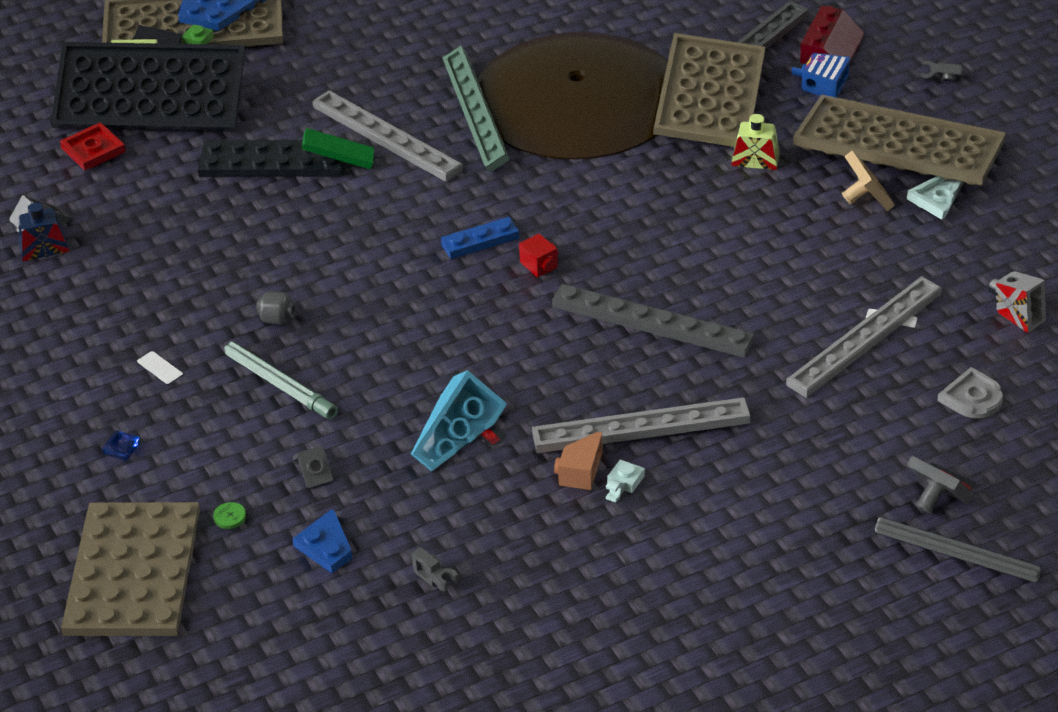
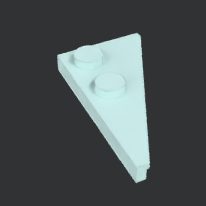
(935, 195)

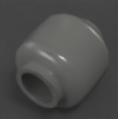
(276, 307)

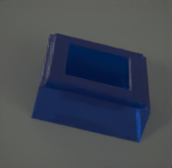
(121, 445)

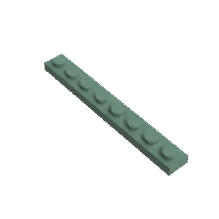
(475, 109)

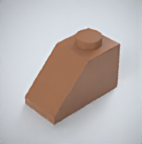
(580, 462)

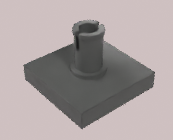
(938, 483)

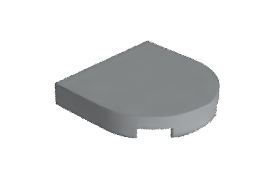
(973, 395)

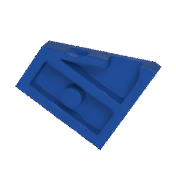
(325, 542)

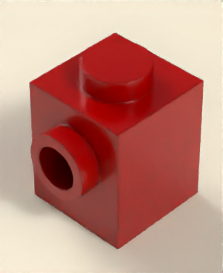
(538, 255)

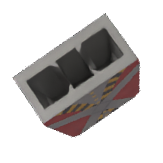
(1020, 299)

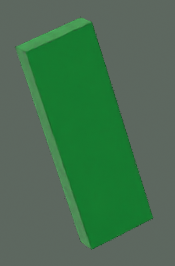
(338, 148)

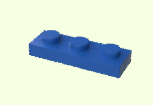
(479, 237)

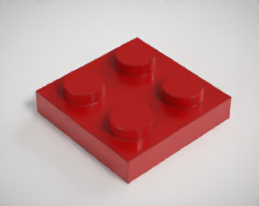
(92, 146)

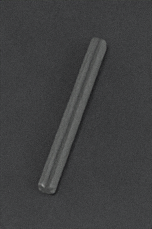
(958, 549)

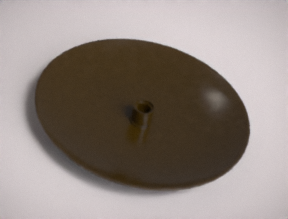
(575, 94)

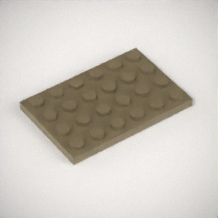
(708, 89)
(131, 569)

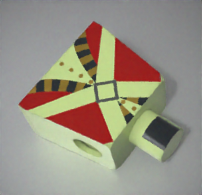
(756, 145)

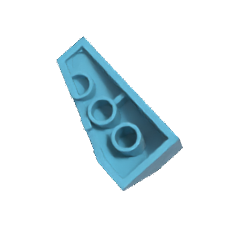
(457, 419)

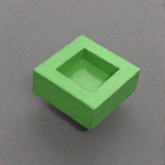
(197, 35)

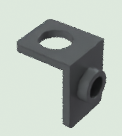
(314, 466)

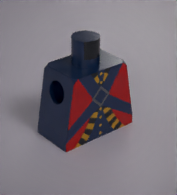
(40, 233)

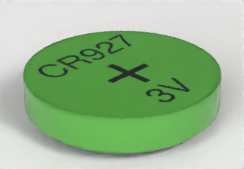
(229, 515)

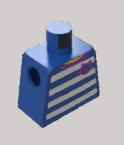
(823, 74)

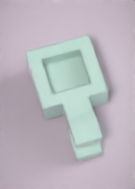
(623, 478)

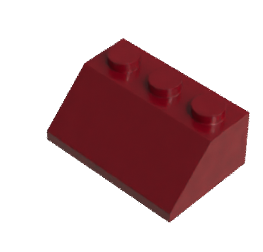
(831, 34)

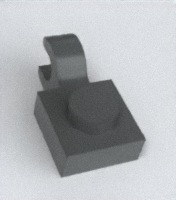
(948, 71)
(428, 568)

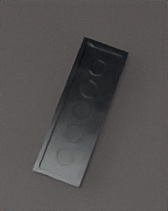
(264, 159)

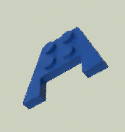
(213, 13)

